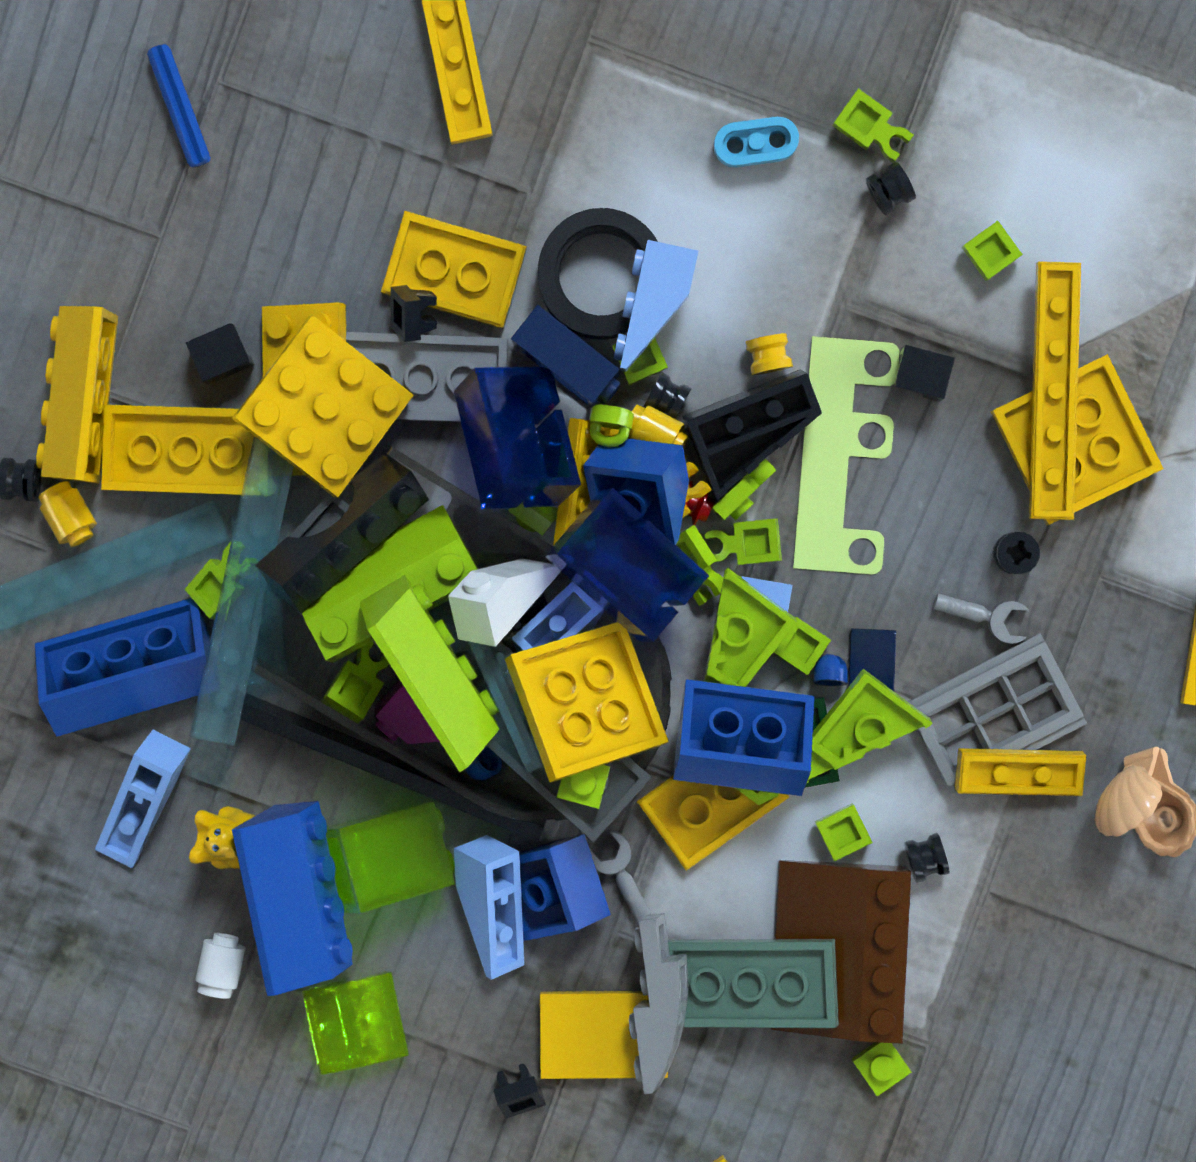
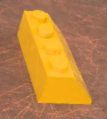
(79, 390)

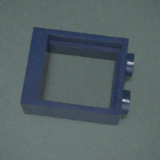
(568, 357)

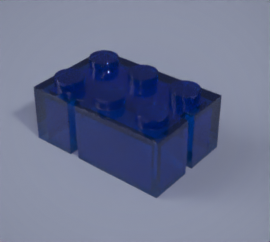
(506, 451)
(626, 567)

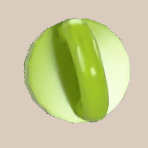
(612, 418)

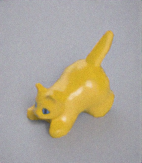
(216, 838)

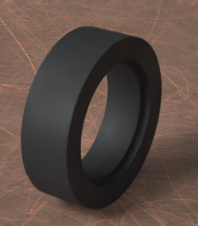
(551, 256)

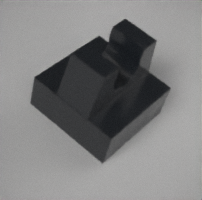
(407, 309)

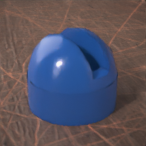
(830, 671)
(484, 765)

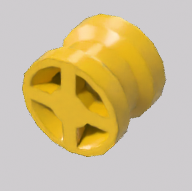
(769, 354)

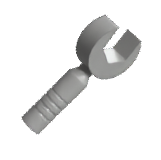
(979, 613)
(623, 879)

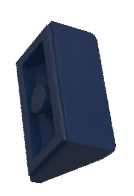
(874, 652)

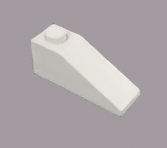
(496, 597)

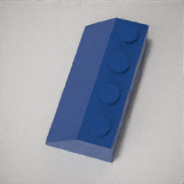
(122, 666)
(292, 896)

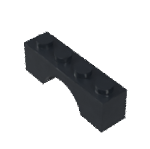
(309, 566)

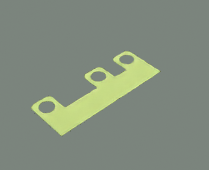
(827, 445)

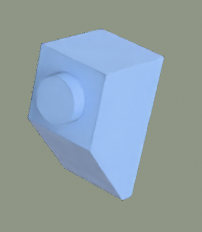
(563, 617)

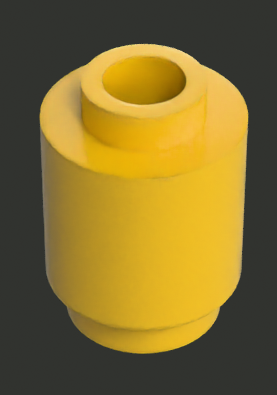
(656, 426)
(67, 514)

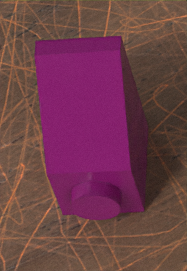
(402, 718)

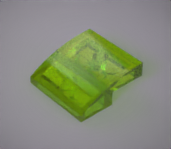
(355, 1023)

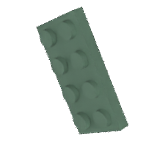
(760, 982)

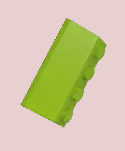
(423, 551)
(431, 670)

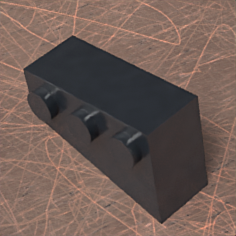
(749, 427)

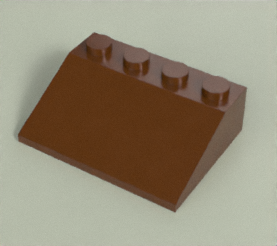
(869, 919)

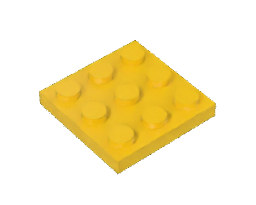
(323, 406)
(1109, 436)
(586, 700)

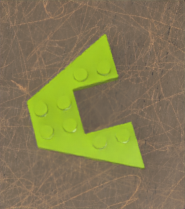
(862, 719)

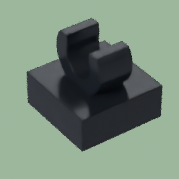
(518, 1096)

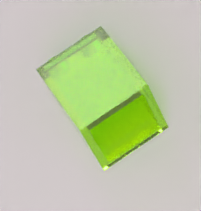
(390, 856)

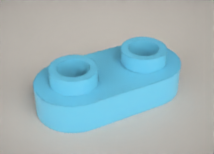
(755, 141)

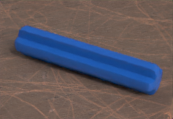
(178, 105)

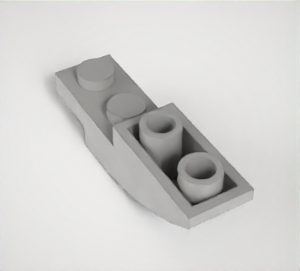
(661, 1019)

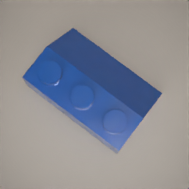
(744, 738)

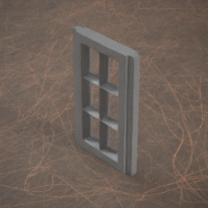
(984, 675)

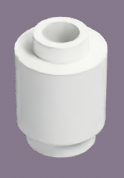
(220, 965)

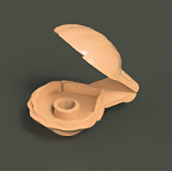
(1143, 800)

